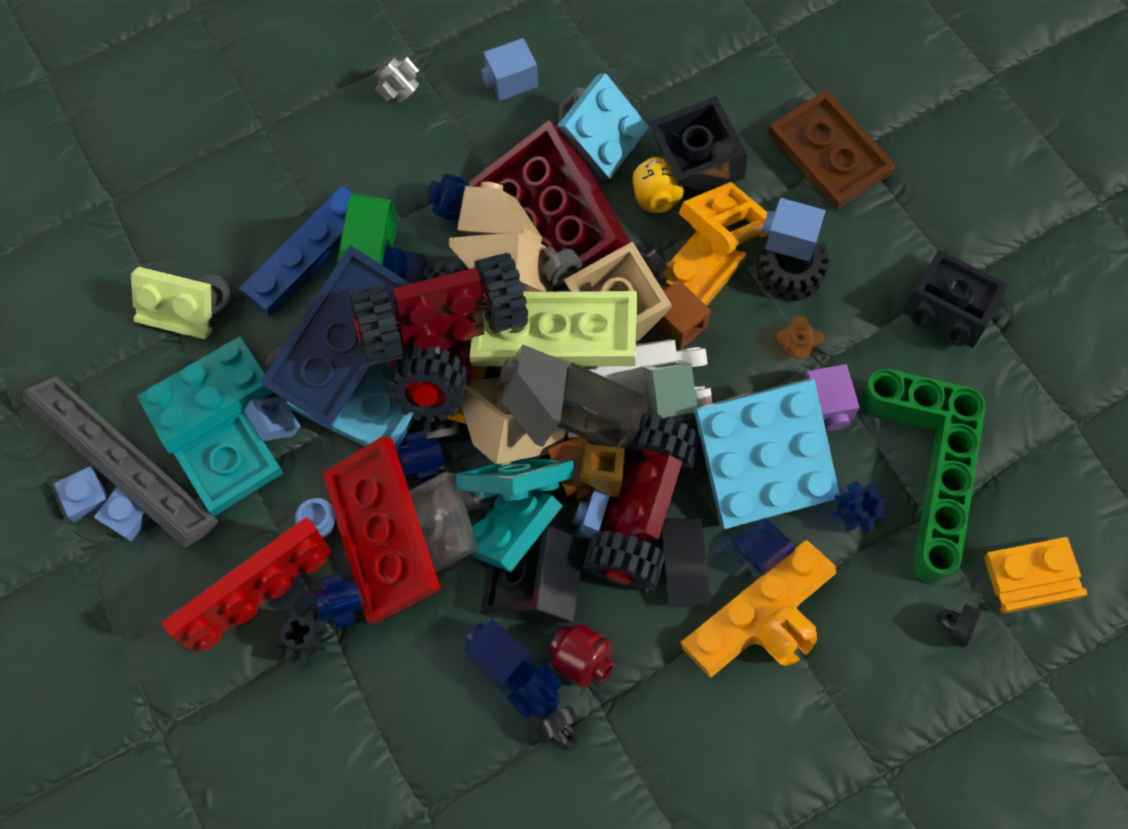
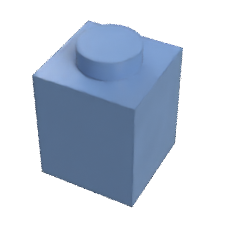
(510, 69)
(793, 229)

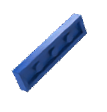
(299, 255)

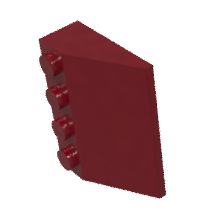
(558, 195)

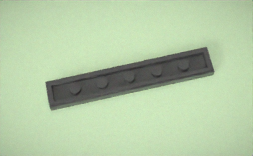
(120, 461)

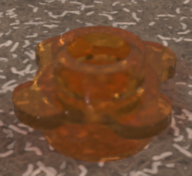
(800, 348)

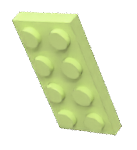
(568, 326)

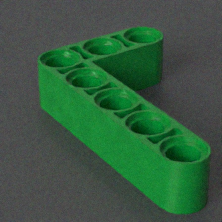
(369, 226)
(944, 462)

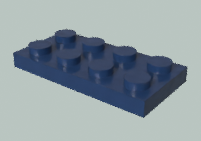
(323, 355)

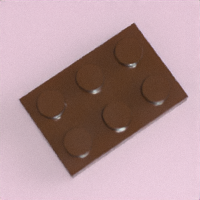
(831, 149)

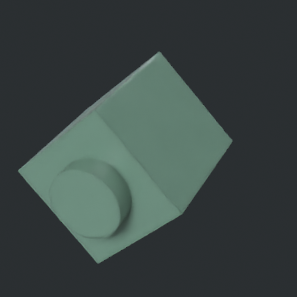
(670, 389)

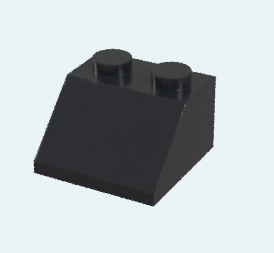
(700, 145)
(540, 585)

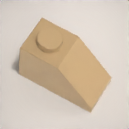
(493, 211)

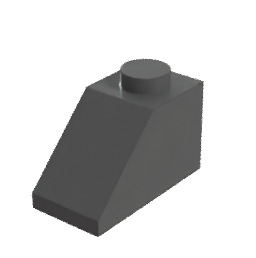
(534, 391)

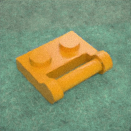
(720, 208)

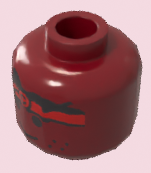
(582, 655)

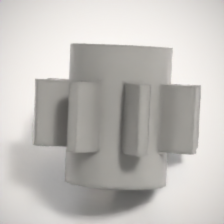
(396, 79)

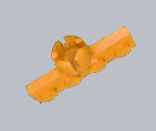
(764, 614)

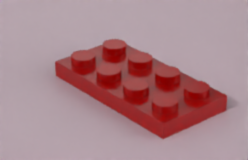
(380, 530)
(247, 587)

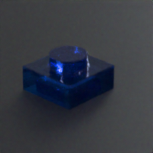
(764, 546)

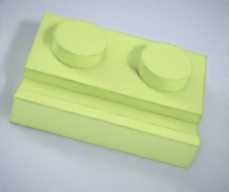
(171, 302)

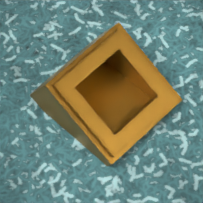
(602, 468)

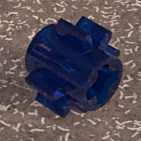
(447, 196)
(421, 456)
(871, 503)
(338, 600)
(534, 691)

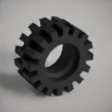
(790, 283)

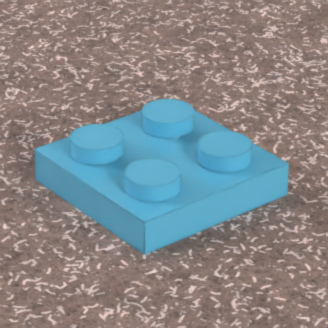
(603, 126)

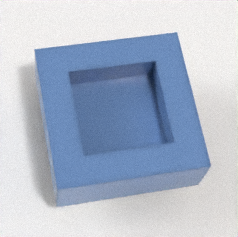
(272, 418)
(81, 493)
(122, 515)
(589, 515)

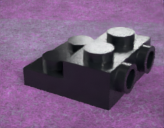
(955, 299)

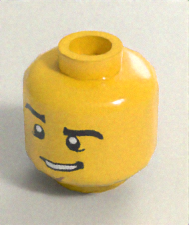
(655, 186)

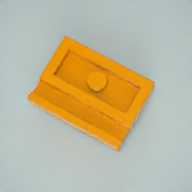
(702, 268)
(1034, 575)

